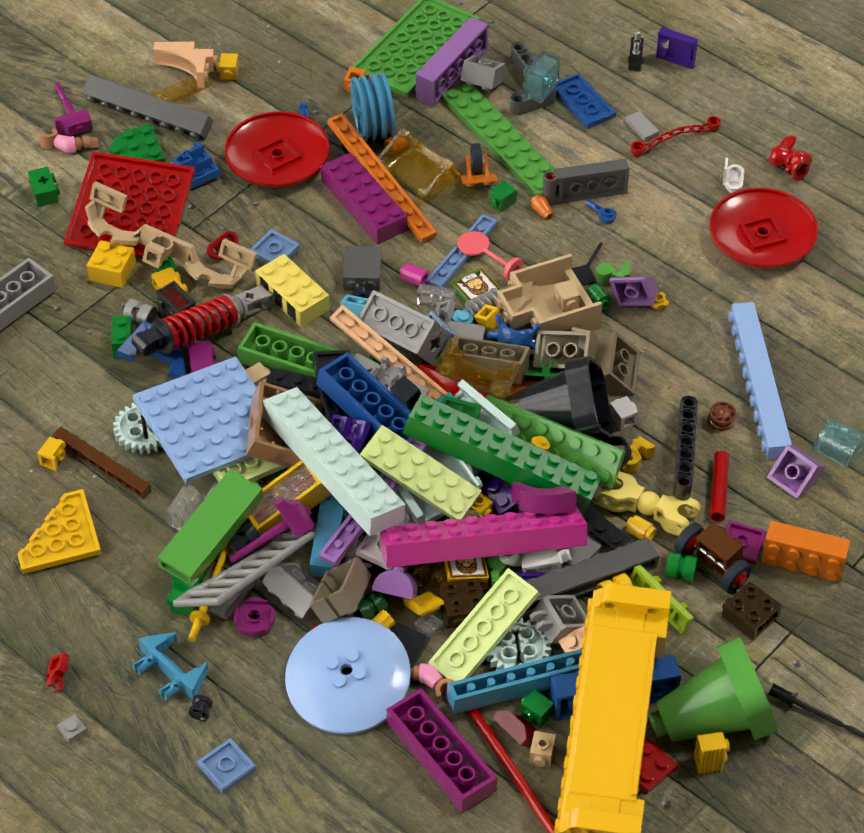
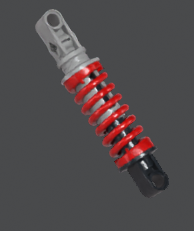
(201, 321)

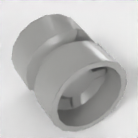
(140, 312)

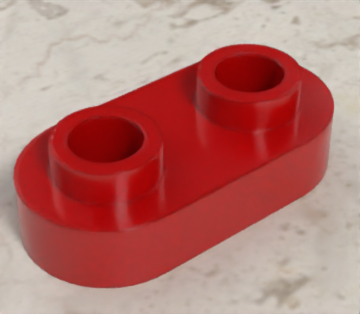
(216, 243)

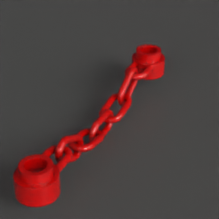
(638, 147)

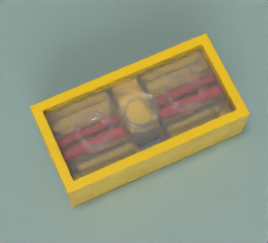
(293, 484)

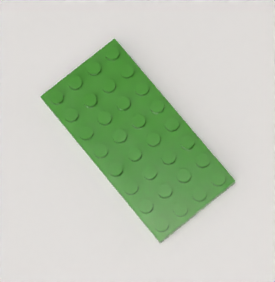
(413, 43)

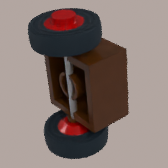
(716, 551)

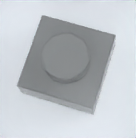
(72, 729)

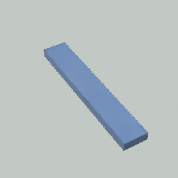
(456, 259)

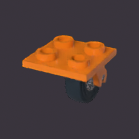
(476, 160)

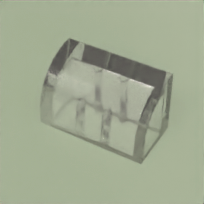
(432, 295)
(183, 506)

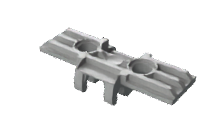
(386, 373)

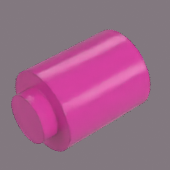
(414, 274)

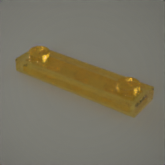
(180, 90)

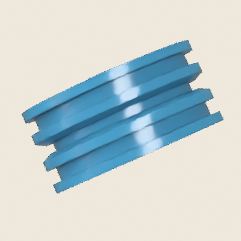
(372, 107)

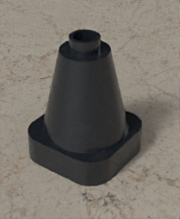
(571, 398)

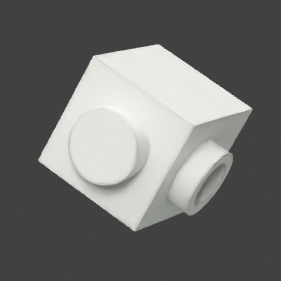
(624, 413)

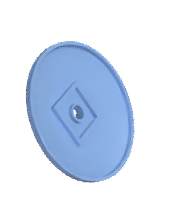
(350, 701)

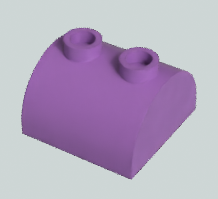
(397, 582)

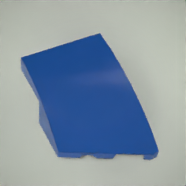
(204, 167)

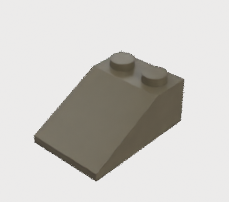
(562, 347)

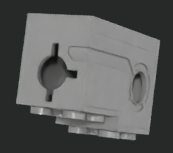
(404, 327)

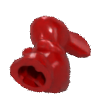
(795, 161)

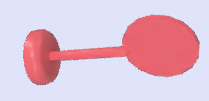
(477, 243)

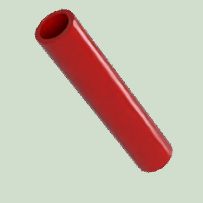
(719, 486)

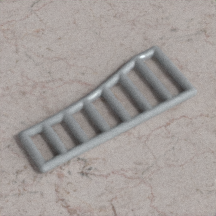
(236, 584)

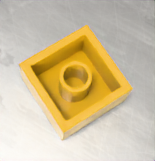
(111, 264)

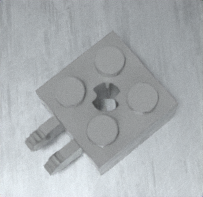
(482, 72)
(558, 616)

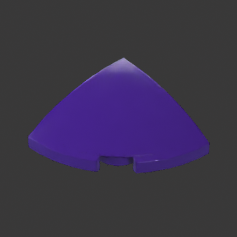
(352, 430)

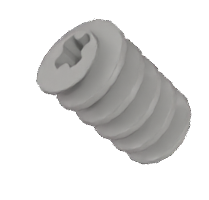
(476, 303)

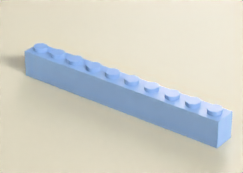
(760, 379)

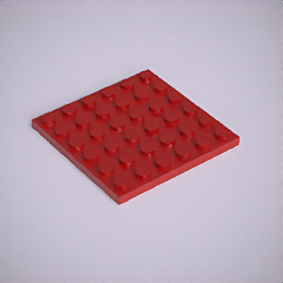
(154, 192)

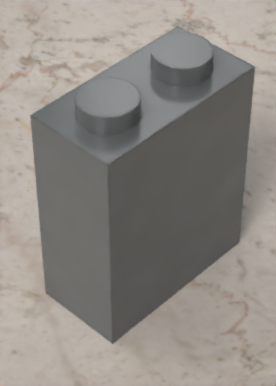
(362, 264)

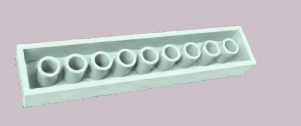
(334, 461)

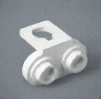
(733, 177)

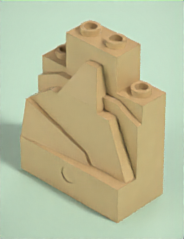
(532, 298)

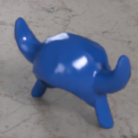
(511, 336)

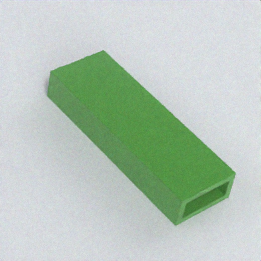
(210, 527)

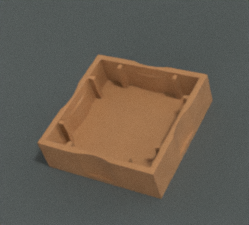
(262, 438)

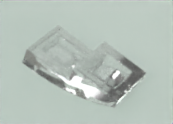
(431, 623)

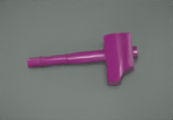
(74, 121)
(294, 518)

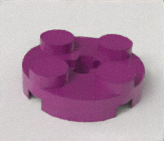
(256, 627)

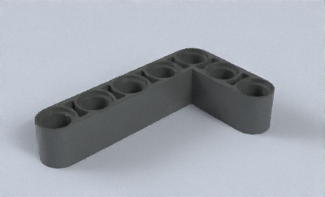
(519, 104)

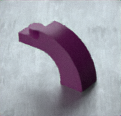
(543, 500)

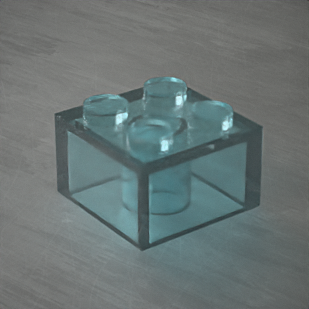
(541, 76)

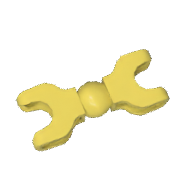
(666, 510)

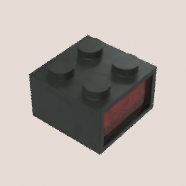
(172, 300)

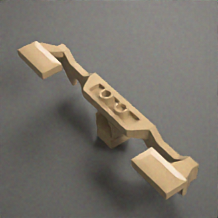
(162, 245)

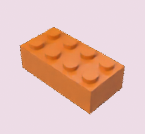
(805, 551)

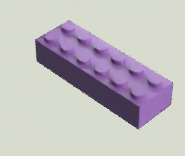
(446, 65)

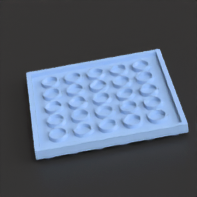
(201, 418)

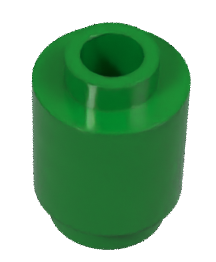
(597, 294)

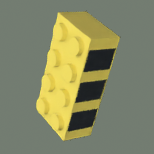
(293, 290)

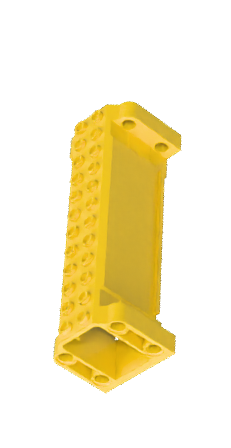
(610, 710)

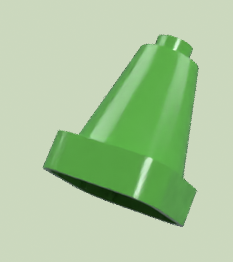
(717, 699)

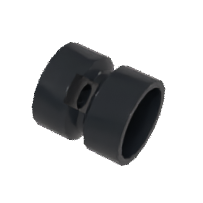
(243, 538)

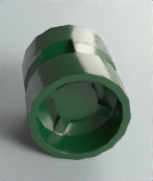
(371, 606)

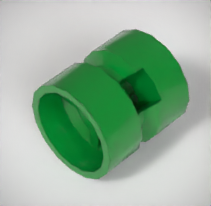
(681, 567)

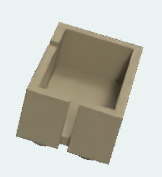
(340, 590)

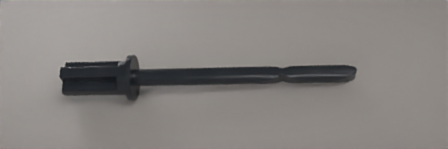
(791, 699)

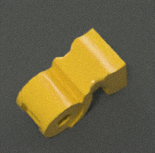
(639, 448)

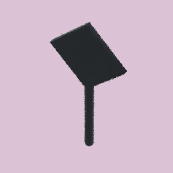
(584, 272)

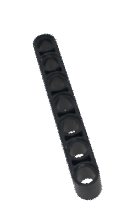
(685, 448)

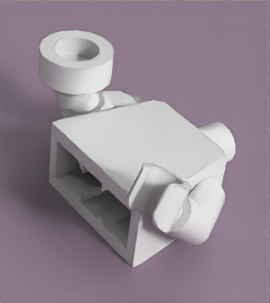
(538, 560)

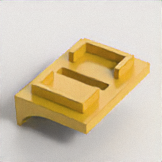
(424, 603)

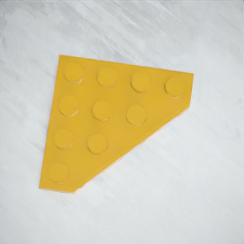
(63, 537)

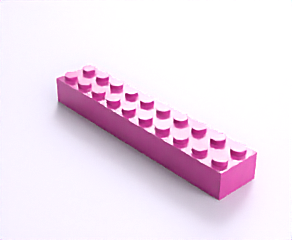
(481, 537)

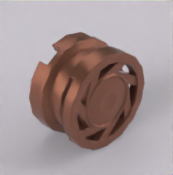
(722, 417)

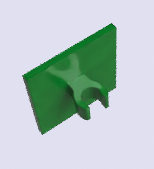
(545, 372)

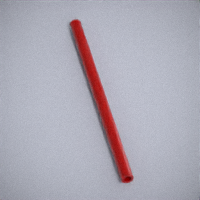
(512, 770)

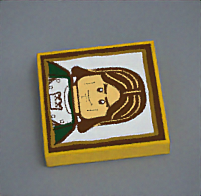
(466, 569)

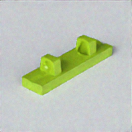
(680, 617)

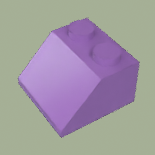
(634, 291)
(796, 471)

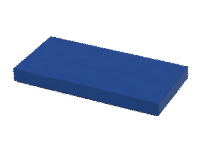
(584, 101)

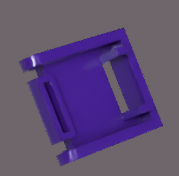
(680, 50)

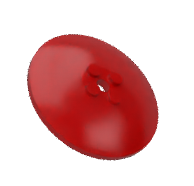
(294, 137)
(783, 218)

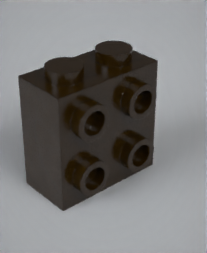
(459, 600)
(751, 610)

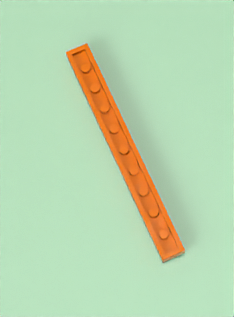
(362, 152)

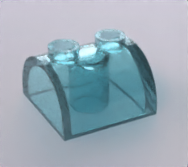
(839, 442)

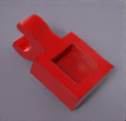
(57, 666)

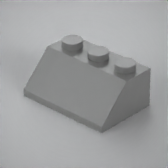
(293, 587)

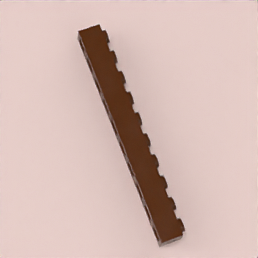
(103, 463)

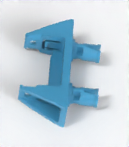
(153, 649)

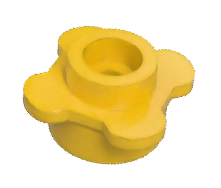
(660, 301)

